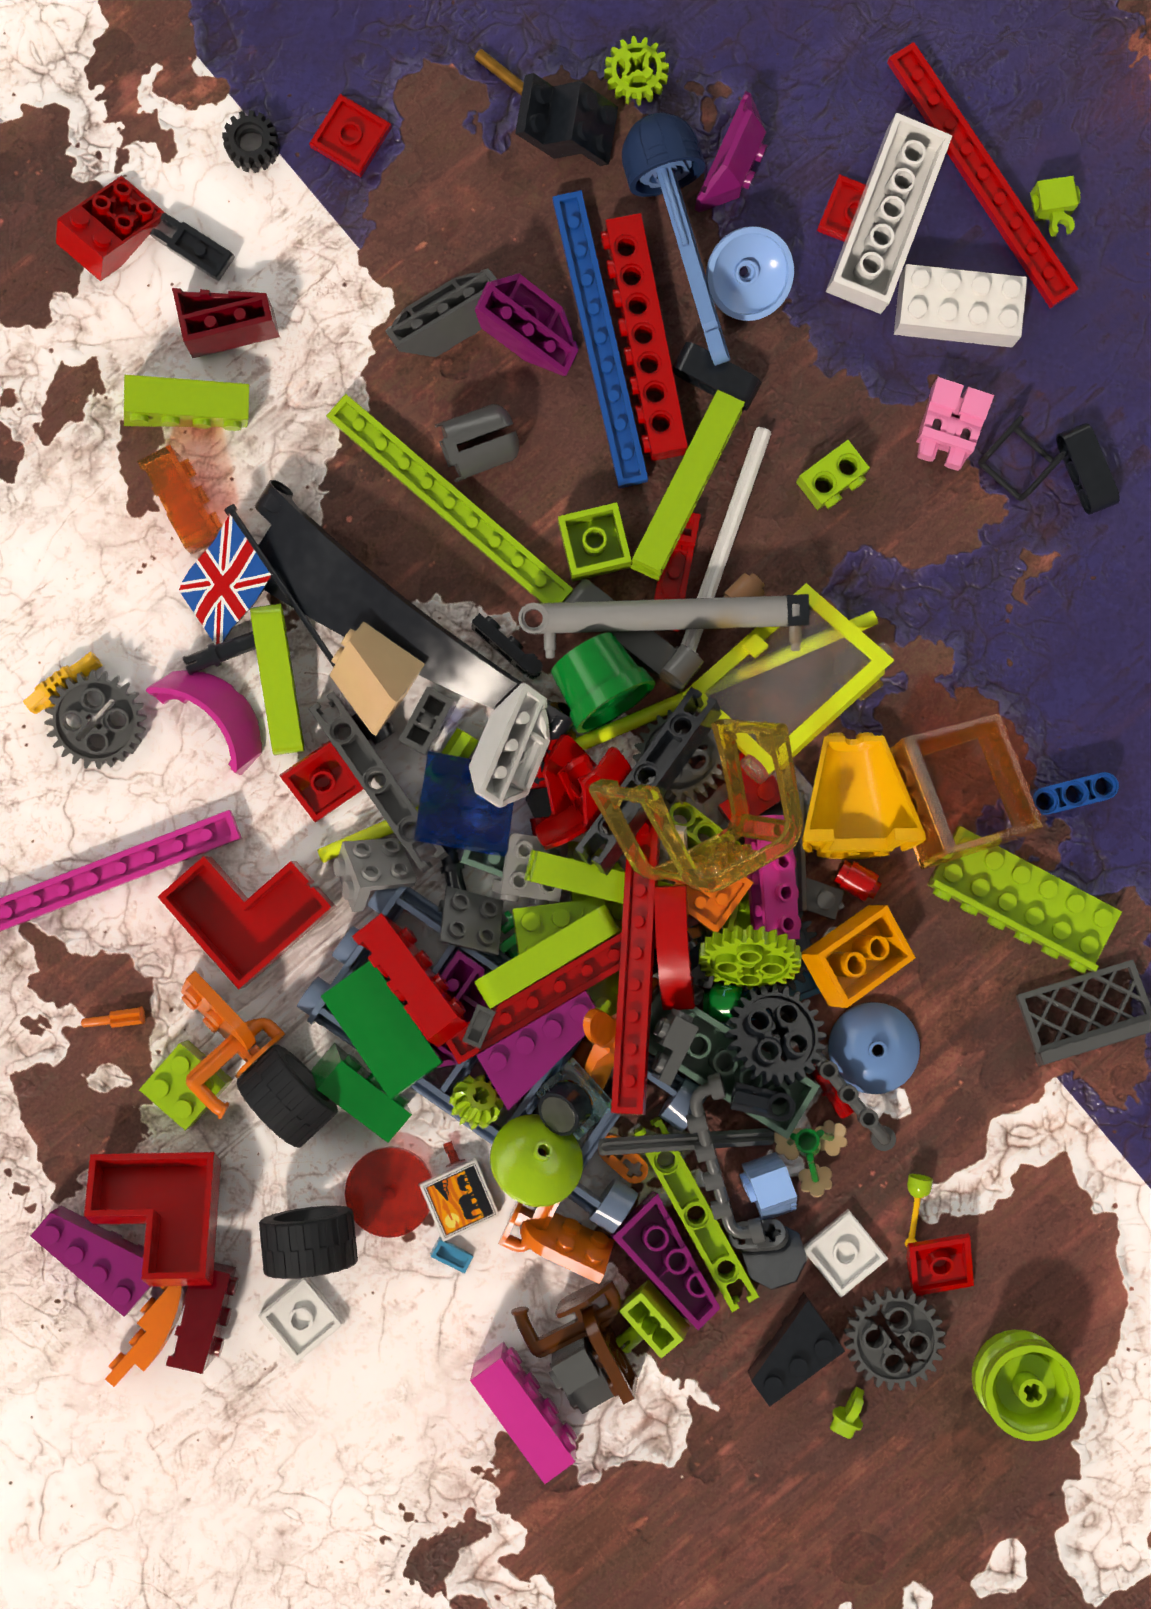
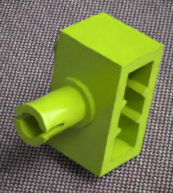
(651, 1320)

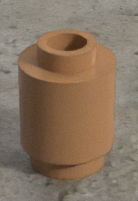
(746, 587)

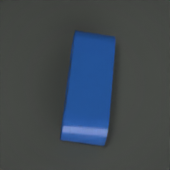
(1085, 792)

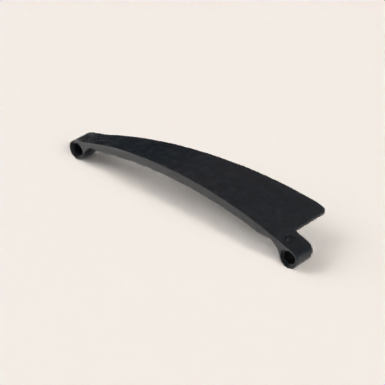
(345, 593)

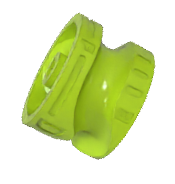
(1025, 1385)

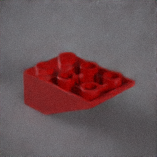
(107, 227)

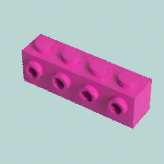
(774, 893)

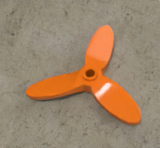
(601, 1031)

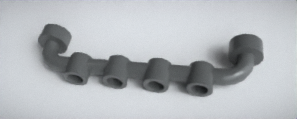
(881, 1136)
(706, 1151)

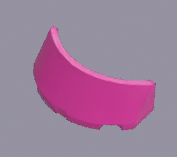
(223, 705)

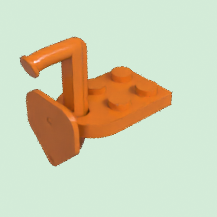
(238, 1039)
(559, 1240)

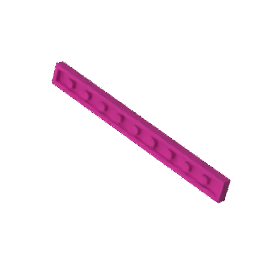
(118, 869)

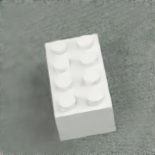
(960, 305)

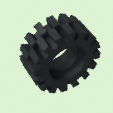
(245, 125)

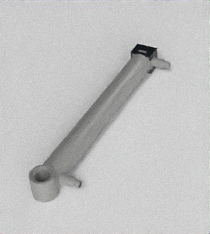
(669, 614)

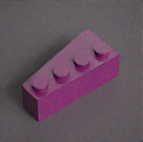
(533, 1050)
(659, 1251)
(96, 1257)

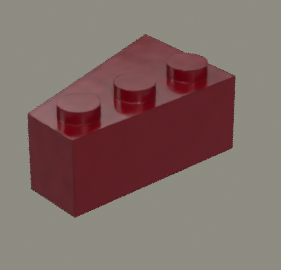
(222, 320)

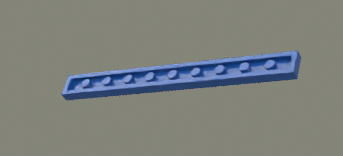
(600, 339)

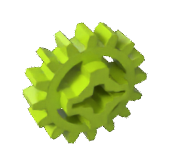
(636, 57)

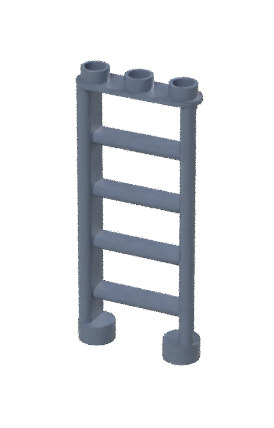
(618, 1198)

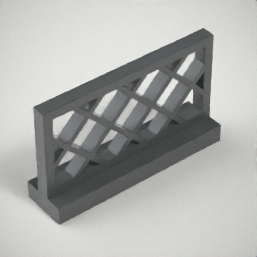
(1093, 1039)

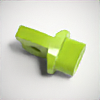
(847, 1418)

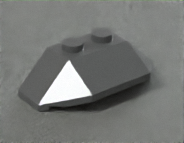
(440, 317)

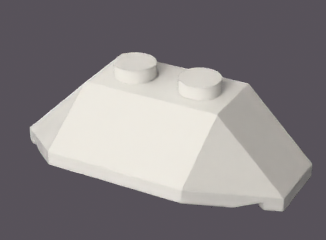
(511, 747)

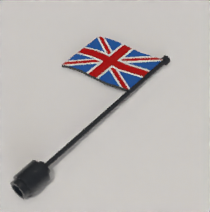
(229, 583)

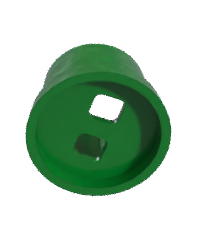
(600, 682)

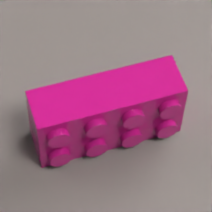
(524, 1412)

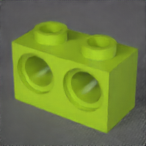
(828, 470)

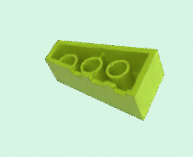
(185, 403)

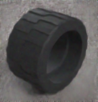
(286, 1096)
(308, 1242)

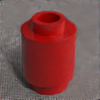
(858, 880)

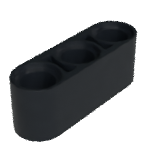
(697, 368)
(1088, 468)

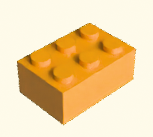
(857, 956)

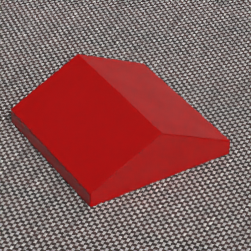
(321, 781)
(940, 1264)

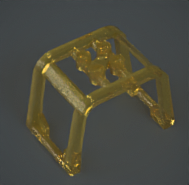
(728, 860)

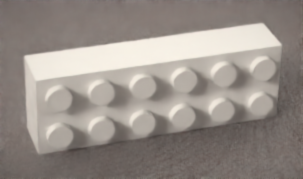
(889, 213)

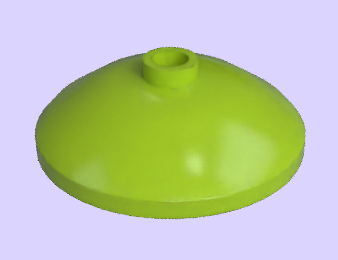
(527, 1174)

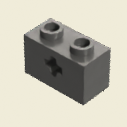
(427, 721)

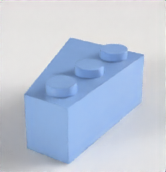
(769, 1186)

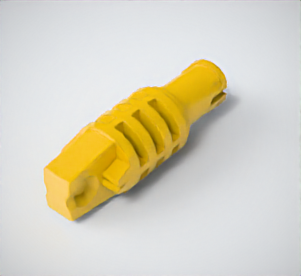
(39, 698)

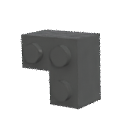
(580, 1376)

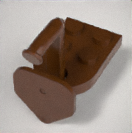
(590, 1321)

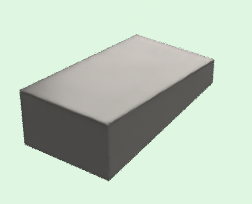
(478, 1026)

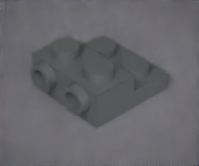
(676, 1035)

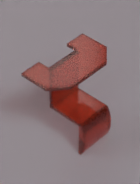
(452, 1154)

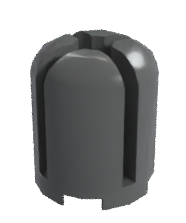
(472, 426)

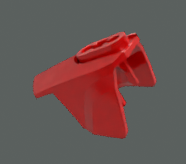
(568, 778)

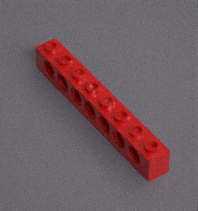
(630, 232)

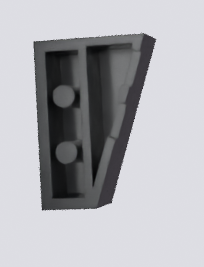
(795, 1352)

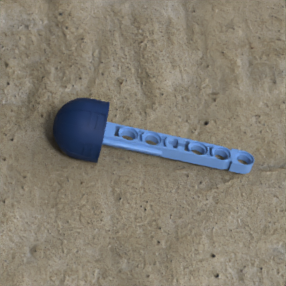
(661, 159)

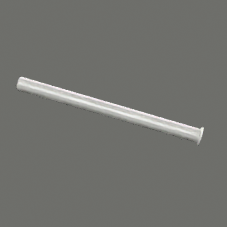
(730, 526)

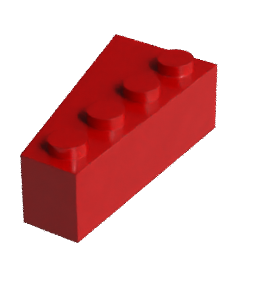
(412, 979)

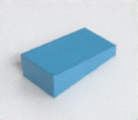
(451, 1255)

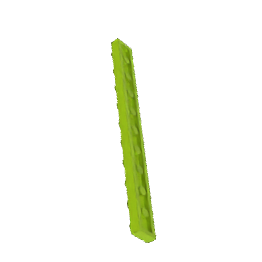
(448, 502)

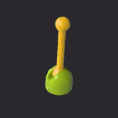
(919, 1187)

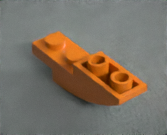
(158, 1322)

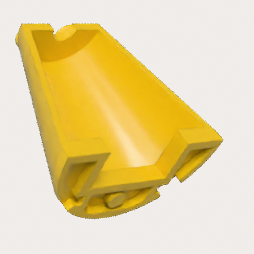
(859, 801)

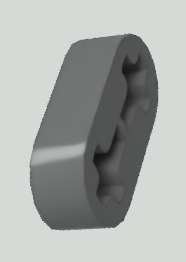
(780, 1240)

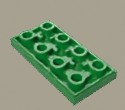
(381, 1030)

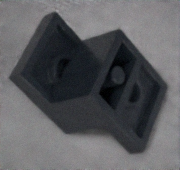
(566, 119)

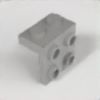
(370, 867)
(515, 867)

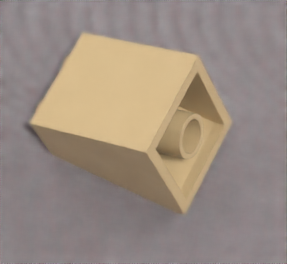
(373, 674)

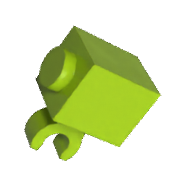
(1055, 201)

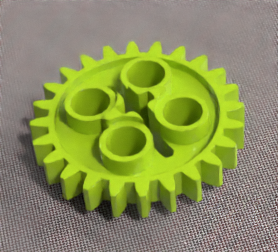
(750, 957)

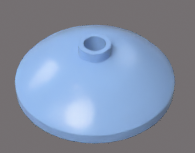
(767, 276)

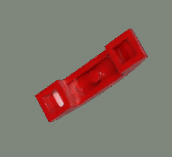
(676, 573)
(673, 947)

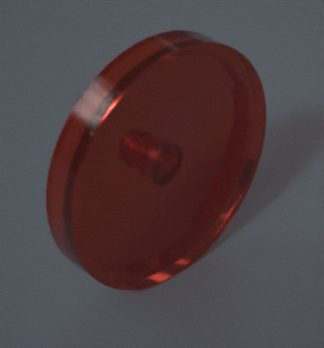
(387, 1191)

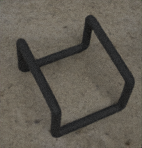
(1014, 427)

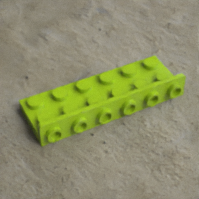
(1027, 902)

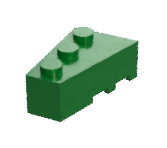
(359, 1093)

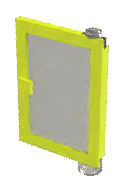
(798, 688)

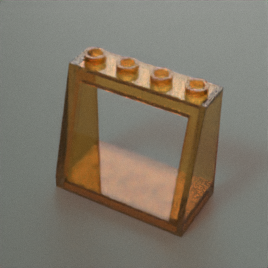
(1007, 775)

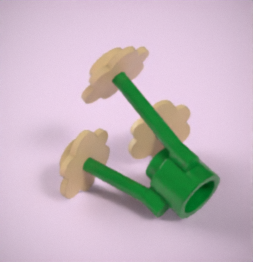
(809, 1143)

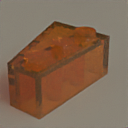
(182, 498)

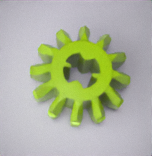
(476, 1102)

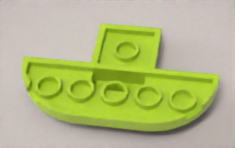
(541, 921)

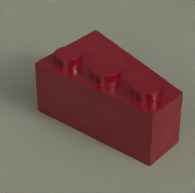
(203, 1321)

